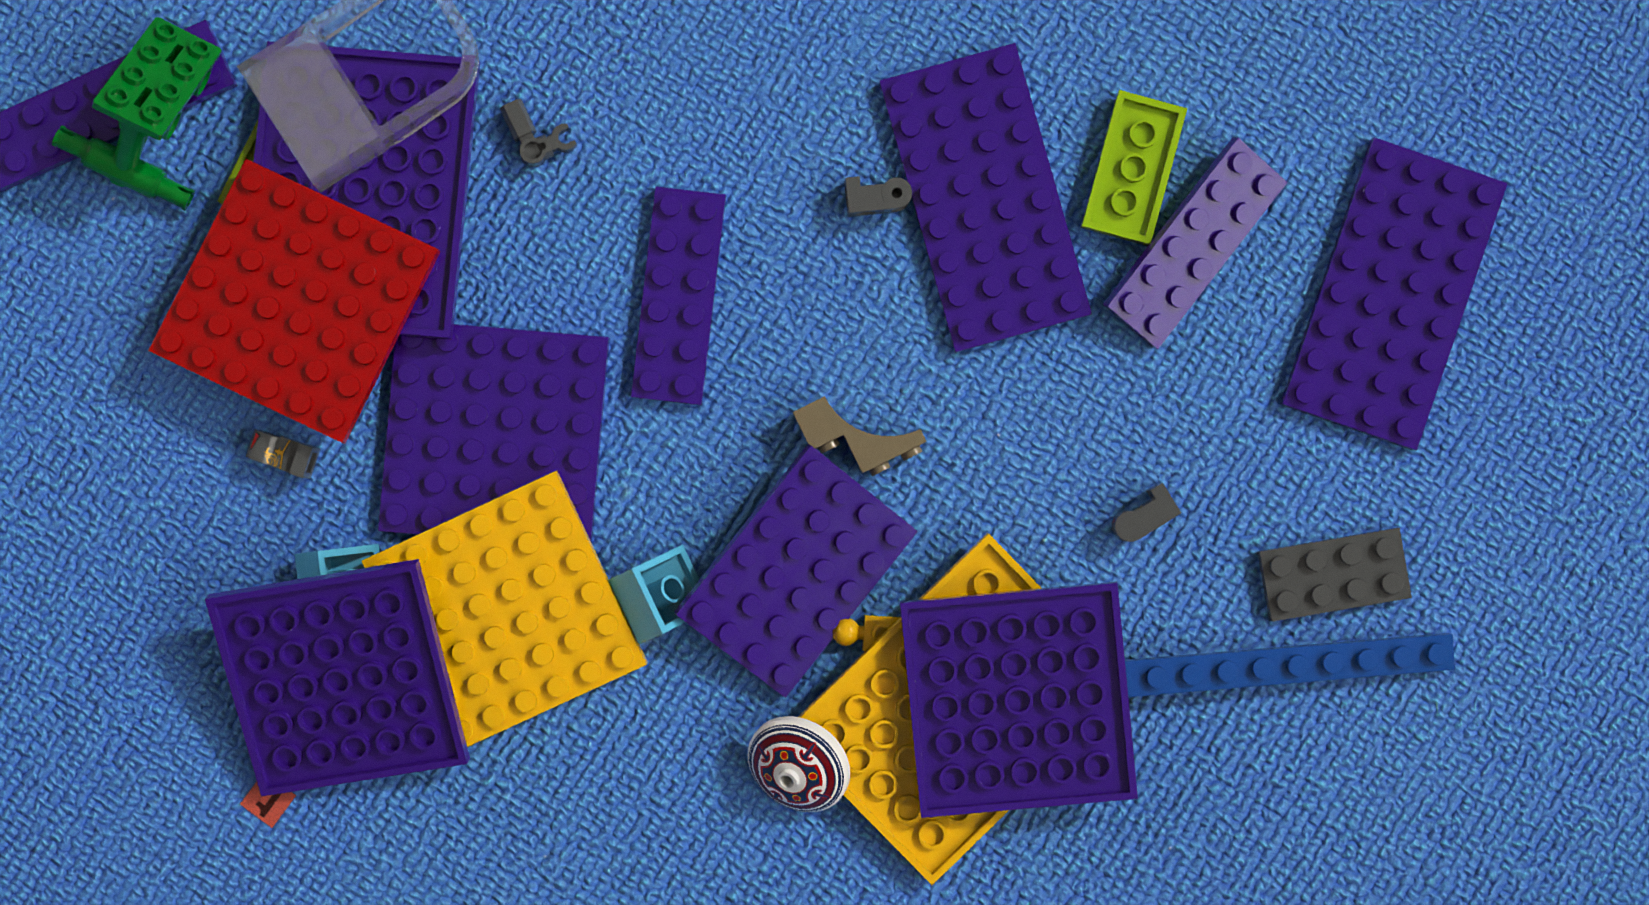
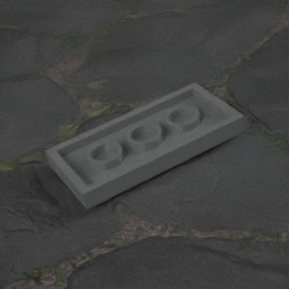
(1334, 574)

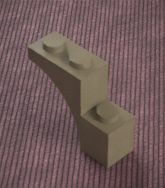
(872, 452)

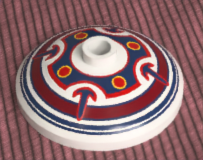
(799, 764)

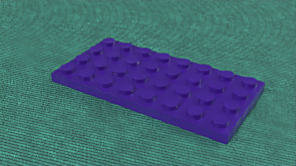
(985, 197)
(1393, 294)

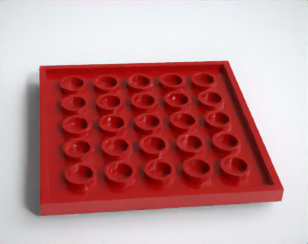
(294, 301)

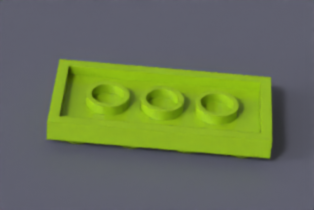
(1134, 168)

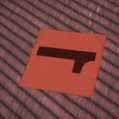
(268, 807)

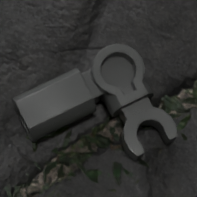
(533, 150)

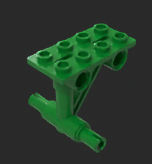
(147, 101)

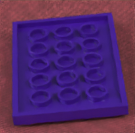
(796, 571)

